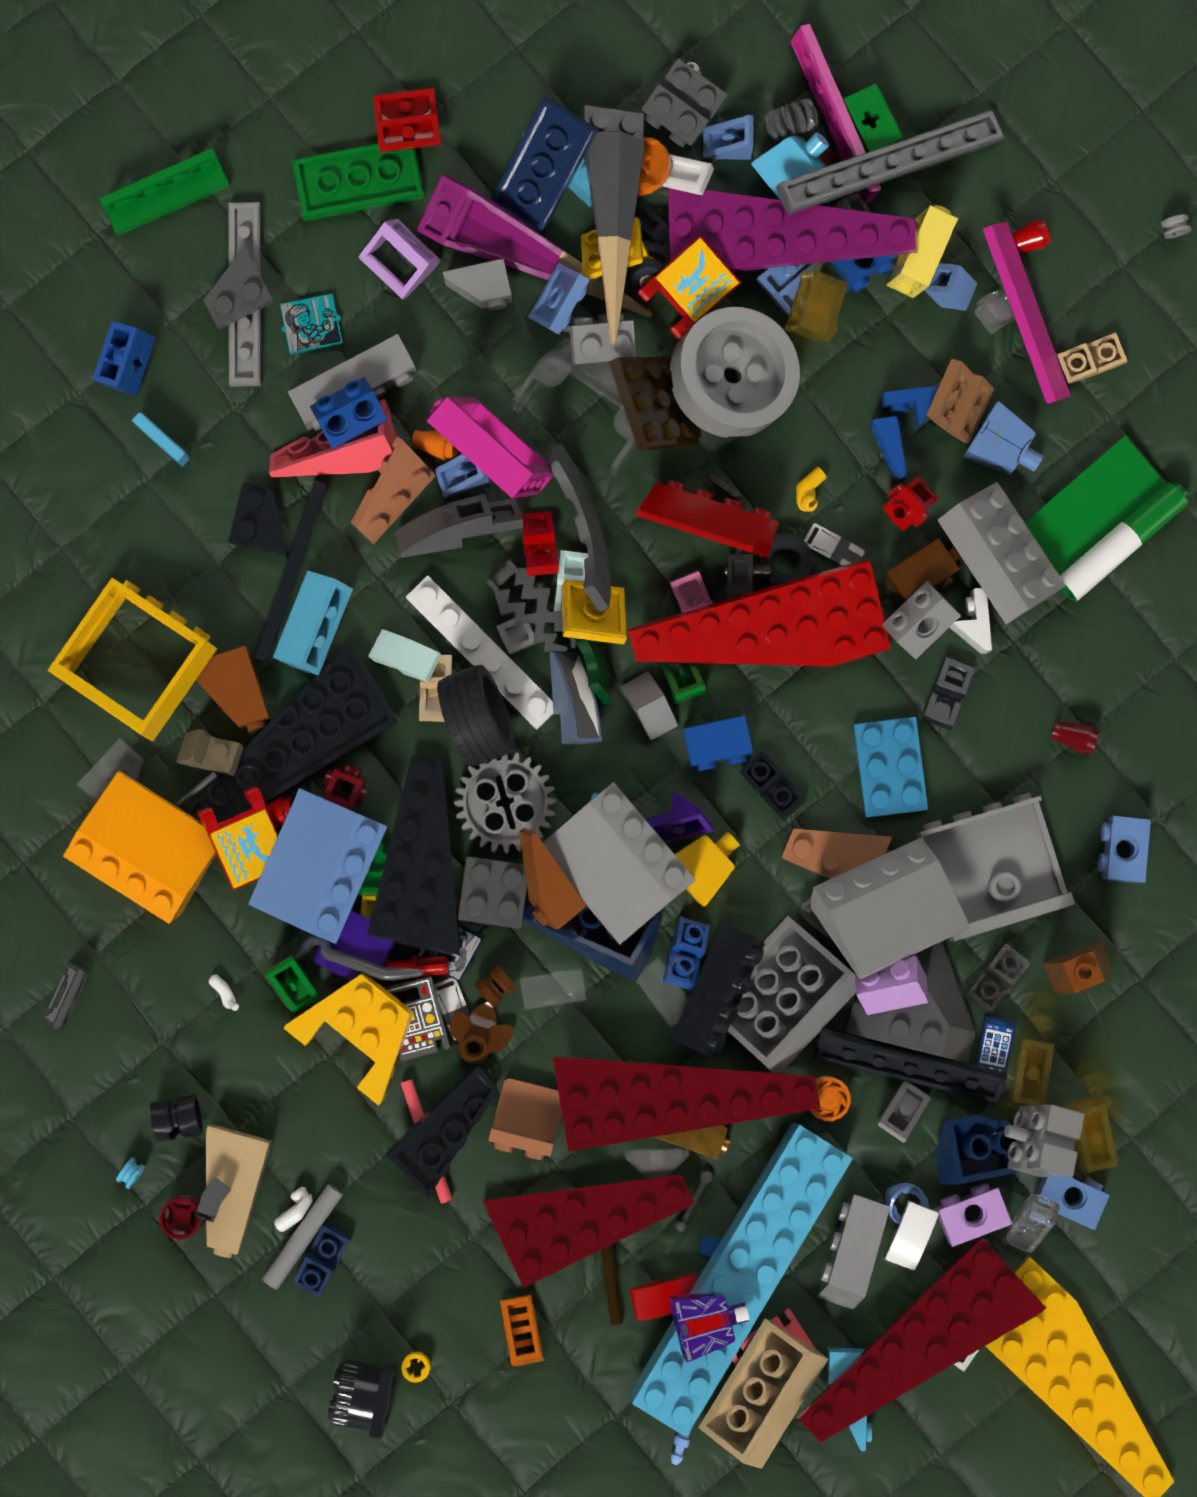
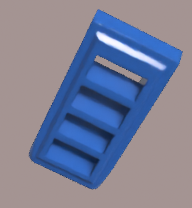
(889, 440)

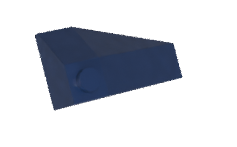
(593, 940)

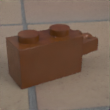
(931, 564)

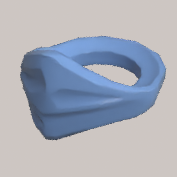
(894, 1191)

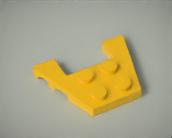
(366, 1018)

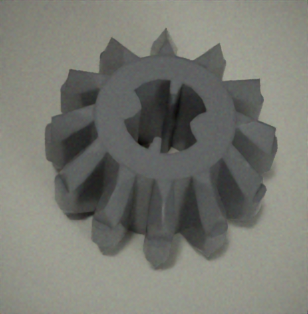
(792, 120)

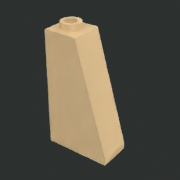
(240, 1164)

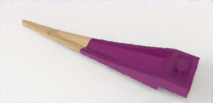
(477, 225)

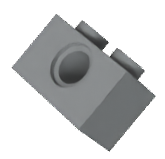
(921, 620)

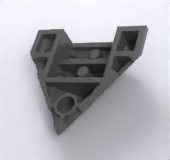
(932, 1027)

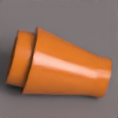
(433, 444)

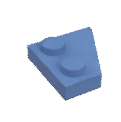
(782, 283)

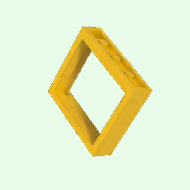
(93, 626)

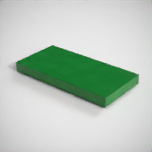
(355, 180)

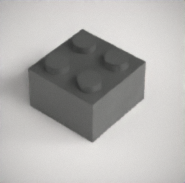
(492, 893)

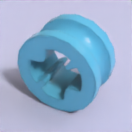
(130, 1173)

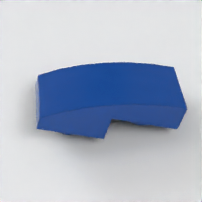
(685, 953)

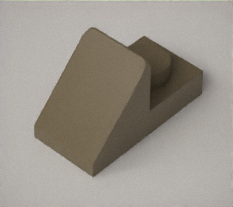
(209, 753)

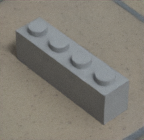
(381, 365)

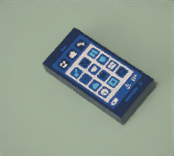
(995, 1043)

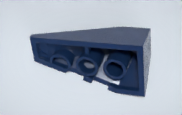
(972, 1150)

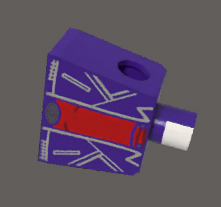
(705, 1322)

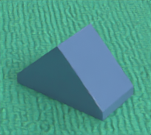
(729, 139)
(460, 476)

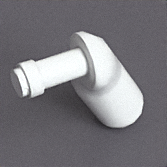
(225, 992)

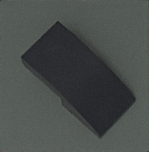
(948, 693)

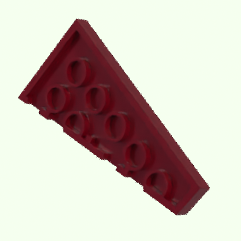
(567, 1225)

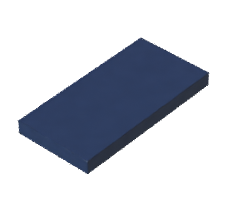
(544, 164)

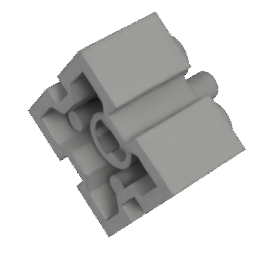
(1044, 1140)

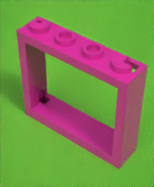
(490, 445)

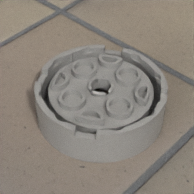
(764, 366)

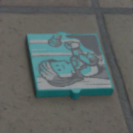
(311, 324)

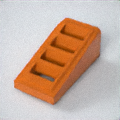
(527, 1358)

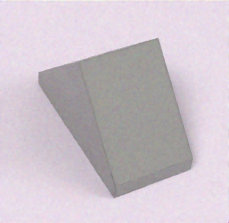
(650, 705)

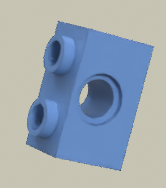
(1136, 835)
(1085, 1209)

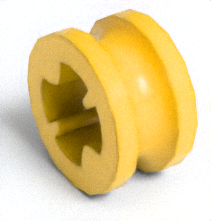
(407, 1363)

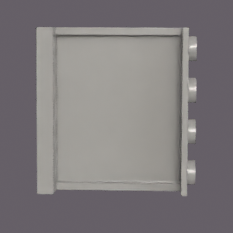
(994, 842)

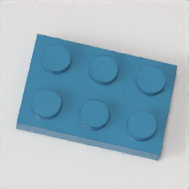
(890, 767)

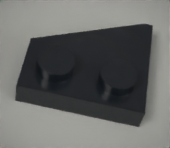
(258, 521)

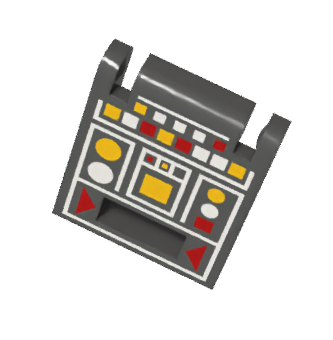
(426, 1022)

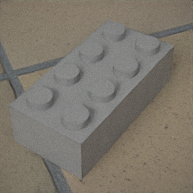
(1001, 552)

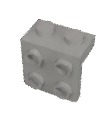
(591, 339)

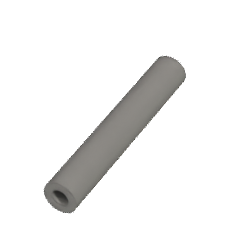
(302, 1236)

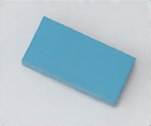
(161, 439)

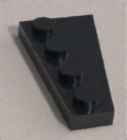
(434, 1139)

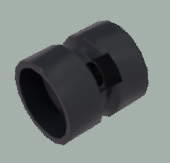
(176, 1118)

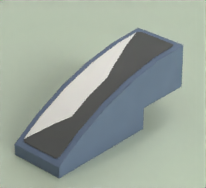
(574, 699)

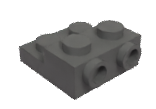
(683, 103)

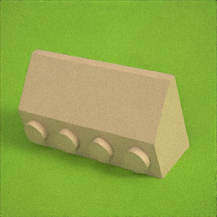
(763, 1394)

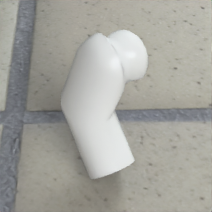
(295, 1213)

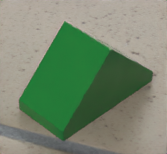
(683, 680)
(292, 983)

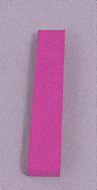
(829, 100)
(1026, 312)

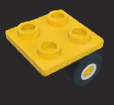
(644, 257)

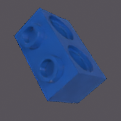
(351, 419)

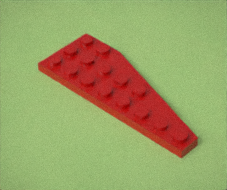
(799, 623)

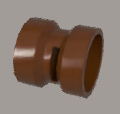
(490, 990)

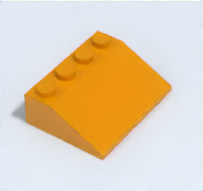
(143, 847)

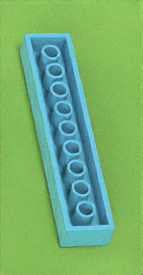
(744, 1270)

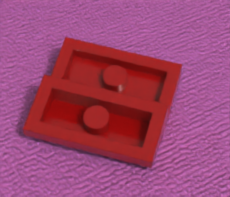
(406, 120)

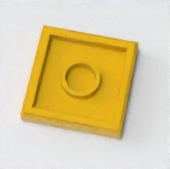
(585, 622)

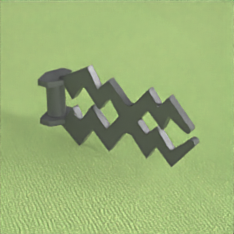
(542, 614)

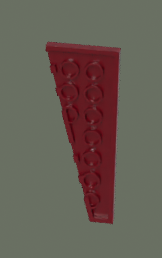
(635, 1101)
(950, 1320)

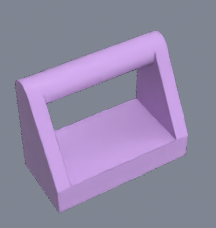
(409, 247)

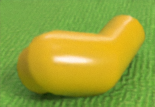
(805, 490)

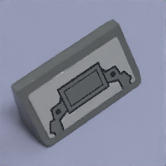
(66, 996)

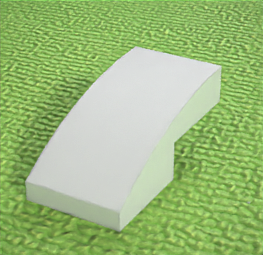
(911, 1235)

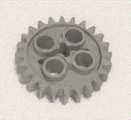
(477, 810)

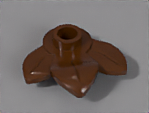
(481, 1028)

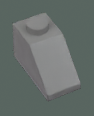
(481, 284)

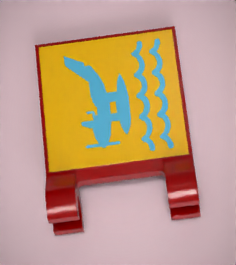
(692, 284)
(243, 840)

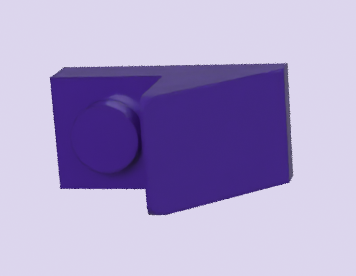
(682, 823)

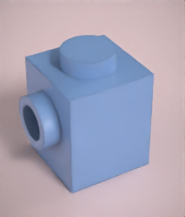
(951, 287)

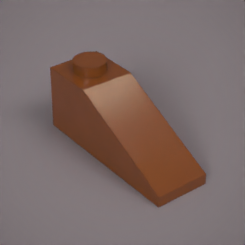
(547, 885)

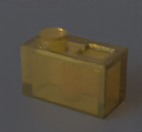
(816, 307)
(1031, 1071)
(1096, 1142)

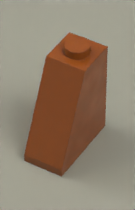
(236, 688)

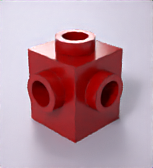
(910, 503)

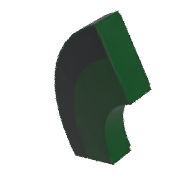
(599, 669)

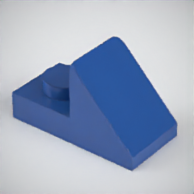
(901, 400)

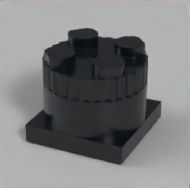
(363, 1396)

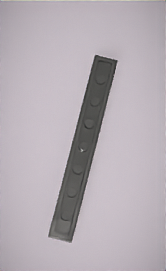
(889, 162)

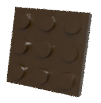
(650, 403)

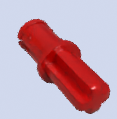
(429, 965)

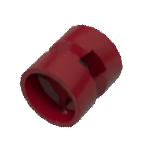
(178, 1217)

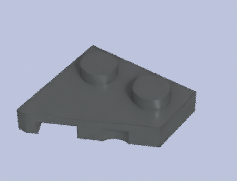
(237, 292)

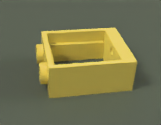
(916, 270)

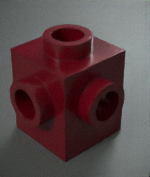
(334, 791)

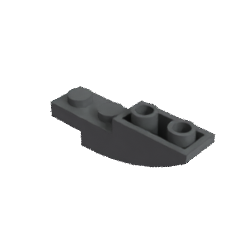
(448, 524)

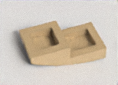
(429, 704)

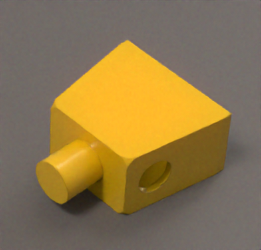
(708, 865)

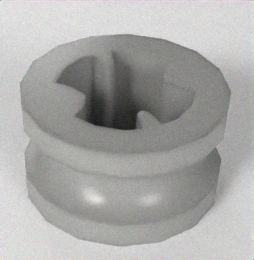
(1176, 226)

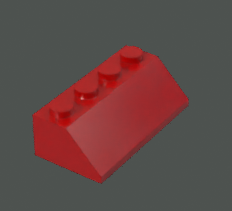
(709, 518)

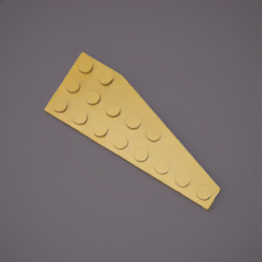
(1072, 1375)

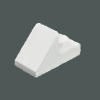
(975, 631)

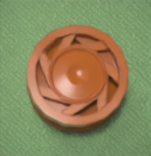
(833, 1099)

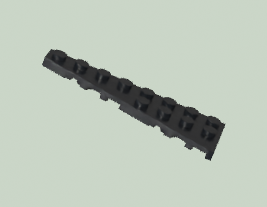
(316, 729)

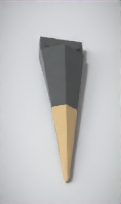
(613, 178)

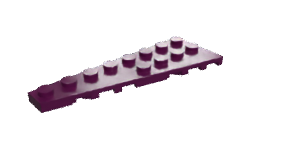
(761, 234)

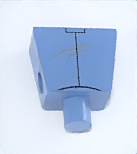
(1003, 442)

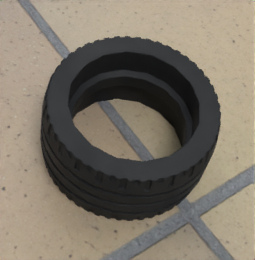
(475, 715)

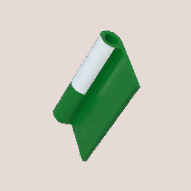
(1104, 517)

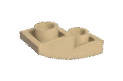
(1092, 358)

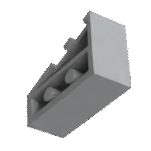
(853, 1252)

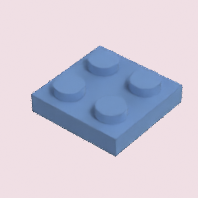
(559, 298)

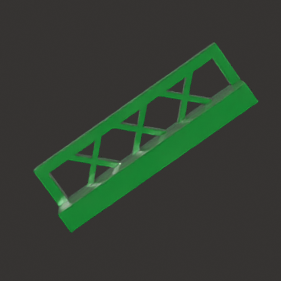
(164, 192)

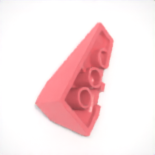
(316, 456)

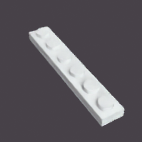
(481, 650)

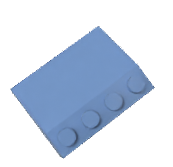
(317, 865)

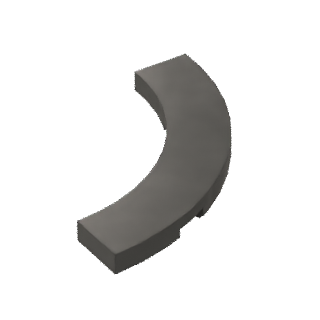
(597, 571)

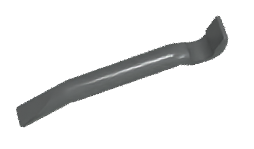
(354, 962)

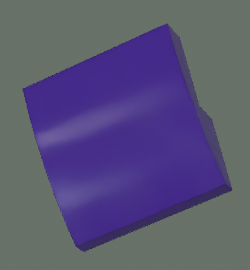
(355, 942)

